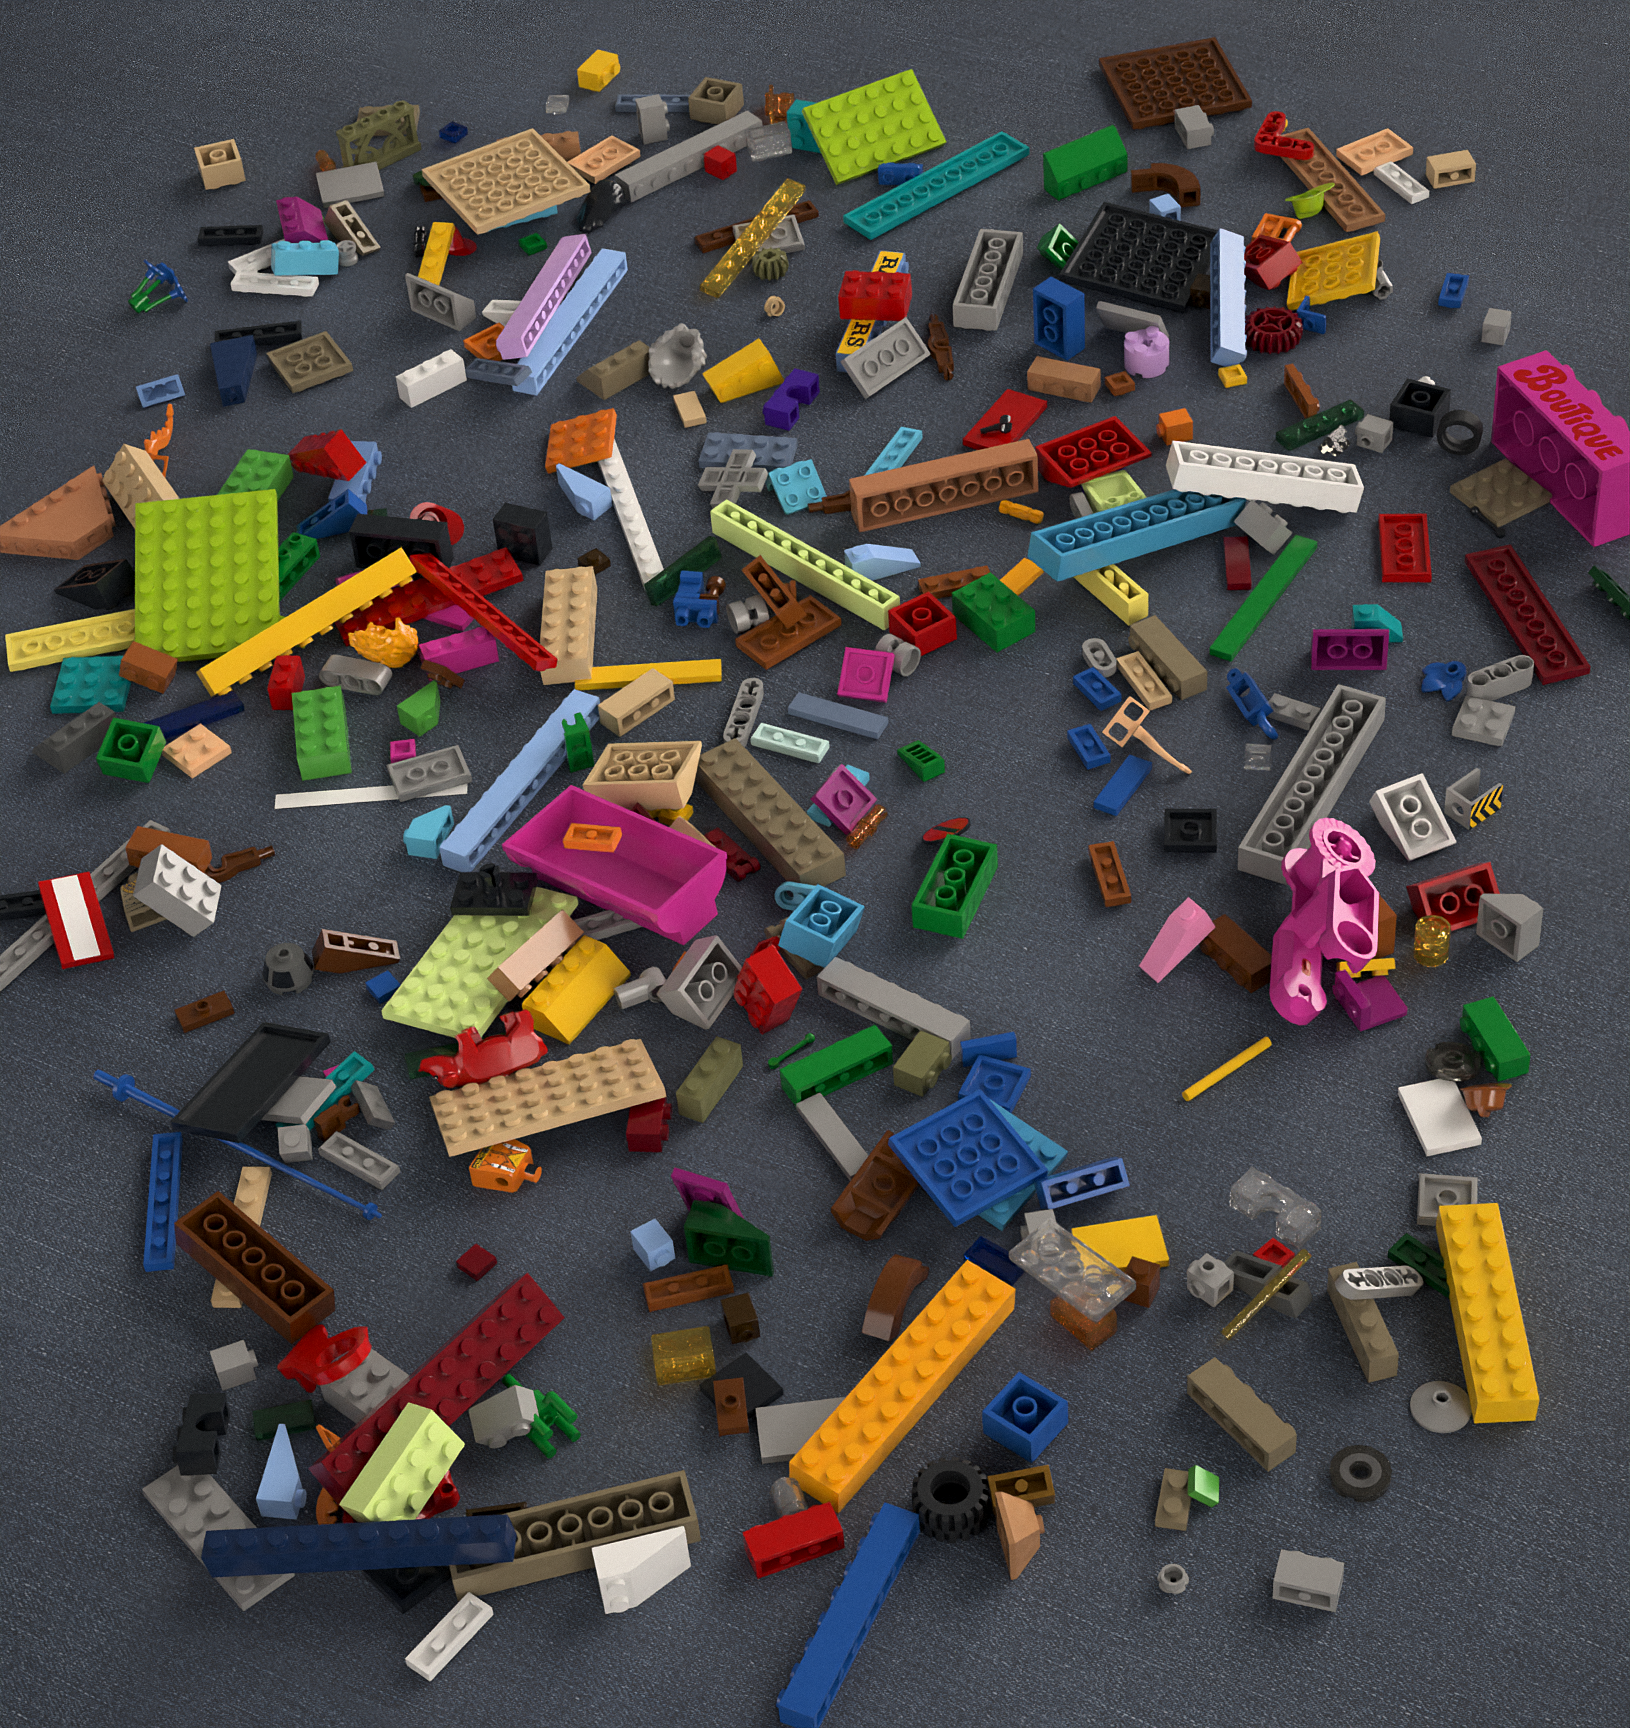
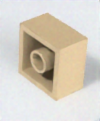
(219, 164)

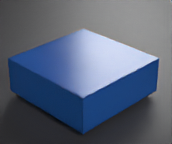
(382, 986)

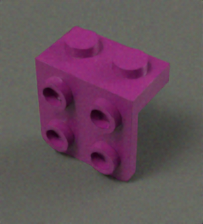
(1368, 1001)

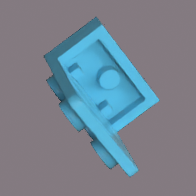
(796, 486)

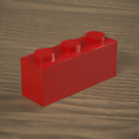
(793, 1539)

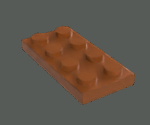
(773, 642)

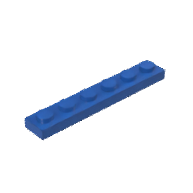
(163, 1202)

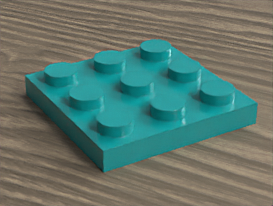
(89, 681)

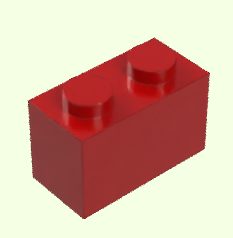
(285, 679)

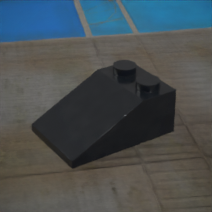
(99, 584)

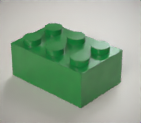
(993, 612)

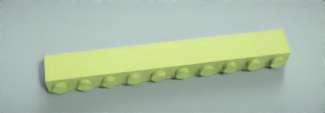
(804, 563)

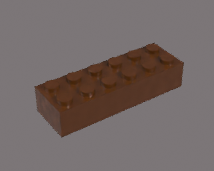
(255, 1267)

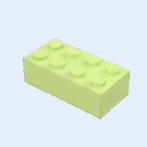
(403, 1468)

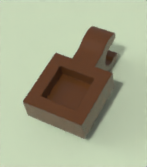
(334, 1118)

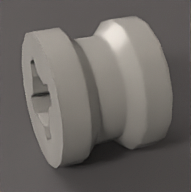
(347, 253)

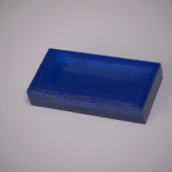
(993, 1260)

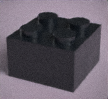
(1419, 407)
(523, 533)

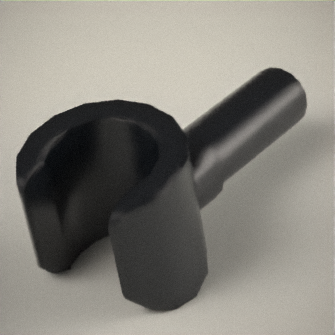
(1004, 425)

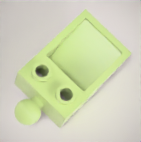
(1111, 491)

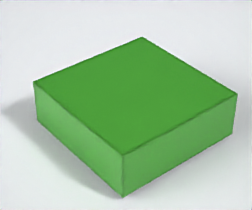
(1203, 1486)

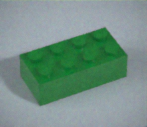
(954, 886)

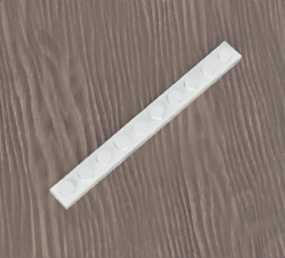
(630, 516)

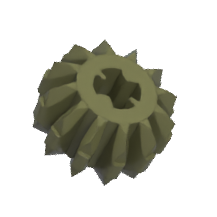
(770, 263)

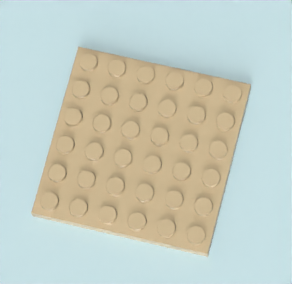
(505, 181)

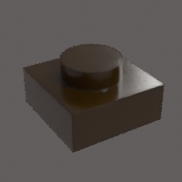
(596, 559)

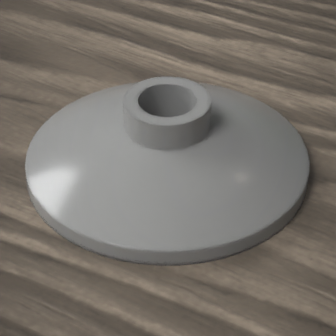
(1440, 1416)

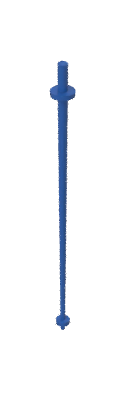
(125, 1088)

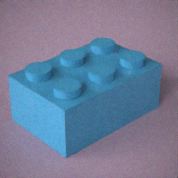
(821, 926)

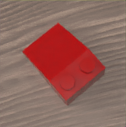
(1270, 261)

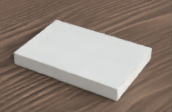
(1439, 1116)

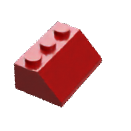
(1454, 894)

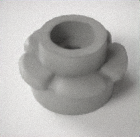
(1173, 1572)

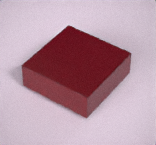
(476, 1262)

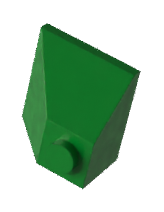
(1057, 246)

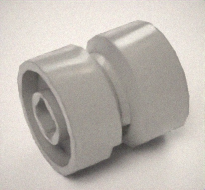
(740, 617)
(906, 655)

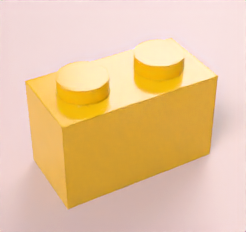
(598, 70)

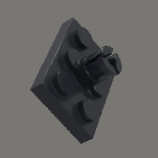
(494, 892)

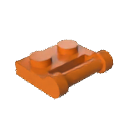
(1272, 225)

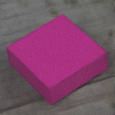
(402, 750)

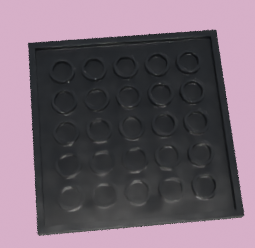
(1140, 257)

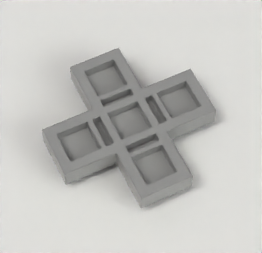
(734, 478)

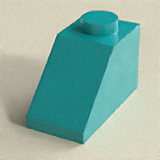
(1375, 617)

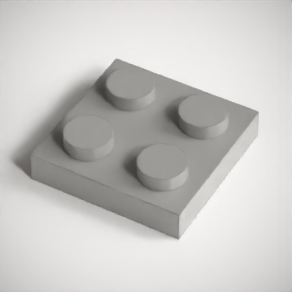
(1483, 721)

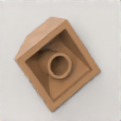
(1018, 1531)

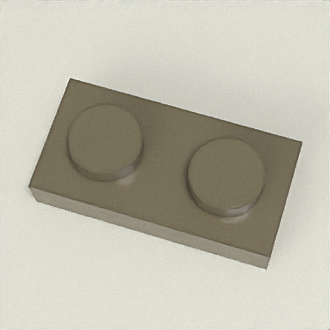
(1173, 1501)

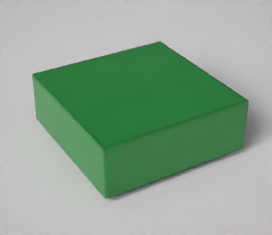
(532, 244)

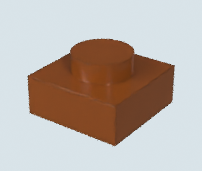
(1119, 383)

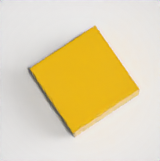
(1232, 376)

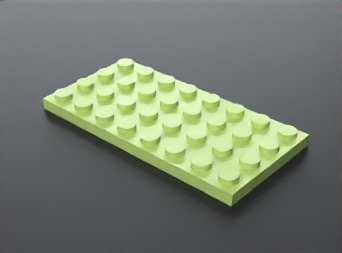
(450, 981)

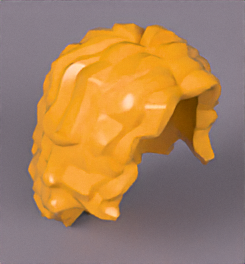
(386, 646)

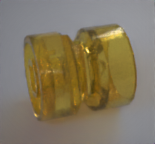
(1432, 940)

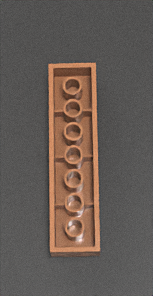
(944, 485)

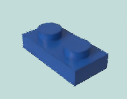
(1453, 290)
(1097, 688)
(1088, 746)

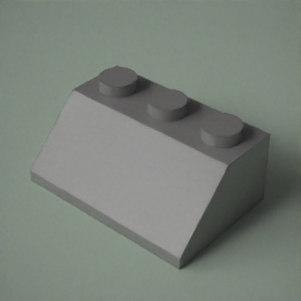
(439, 303)
(701, 982)

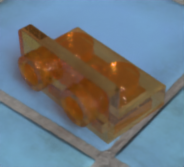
(778, 105)

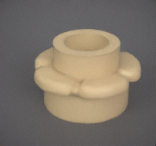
(774, 306)

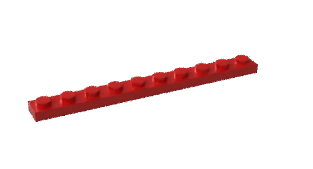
(483, 612)

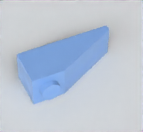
(585, 494)
(880, 561)
(281, 1487)

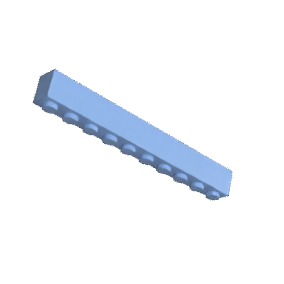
(572, 318)
(515, 786)

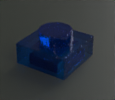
(453, 132)

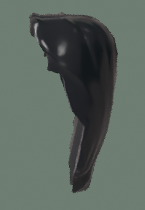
(600, 204)

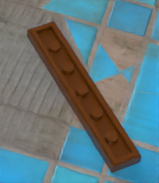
(724, 236)

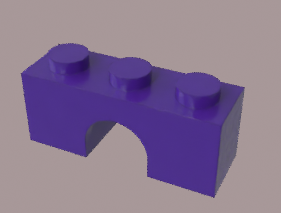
(783, 406)

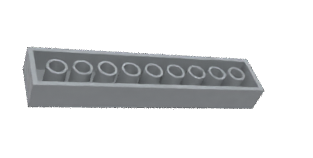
(1312, 780)

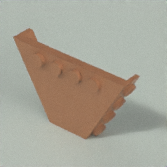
(64, 522)

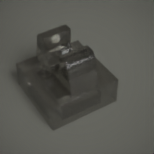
(1334, 440)

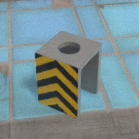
(1477, 810)

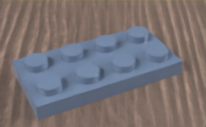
(769, 451)

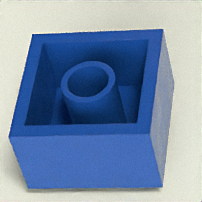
(1025, 1417)

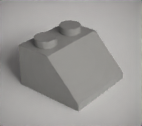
(1510, 923)

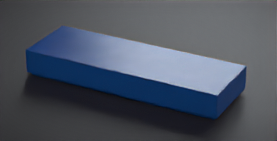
(1122, 785)

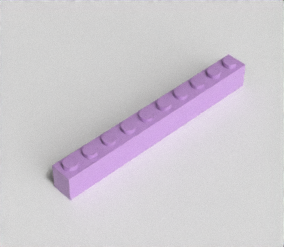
(543, 297)

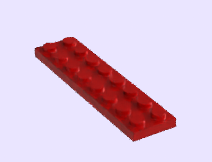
(422, 598)

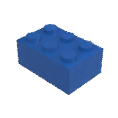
(1059, 318)

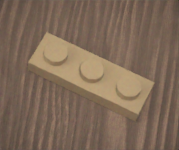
(1144, 680)

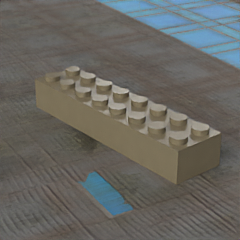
(769, 816)
(561, 1534)

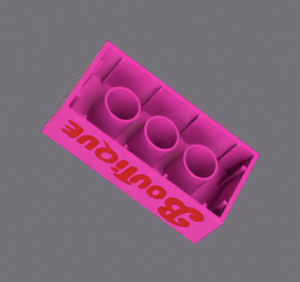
(1565, 444)

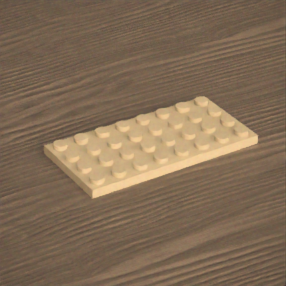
(546, 1096)

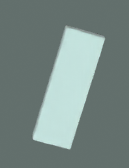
(790, 743)

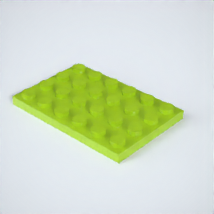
(873, 126)

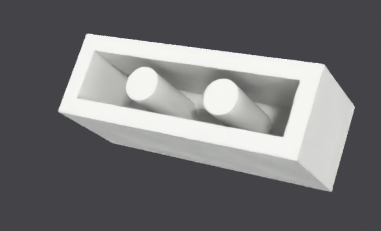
(431, 378)

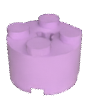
(1146, 352)

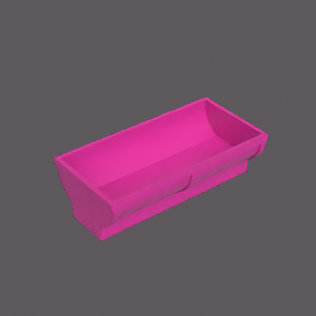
(651, 877)

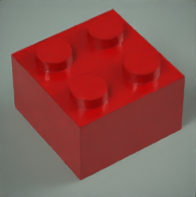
(923, 623)

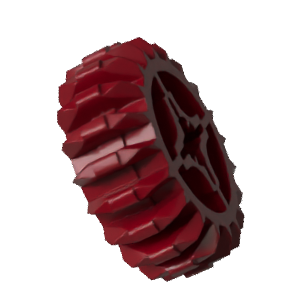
(1273, 330)

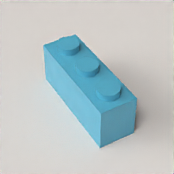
(304, 258)

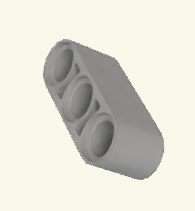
(355, 674)
(1501, 678)

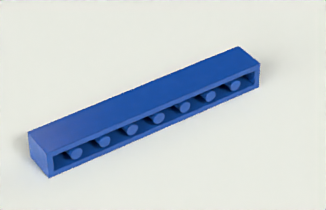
(849, 1618)

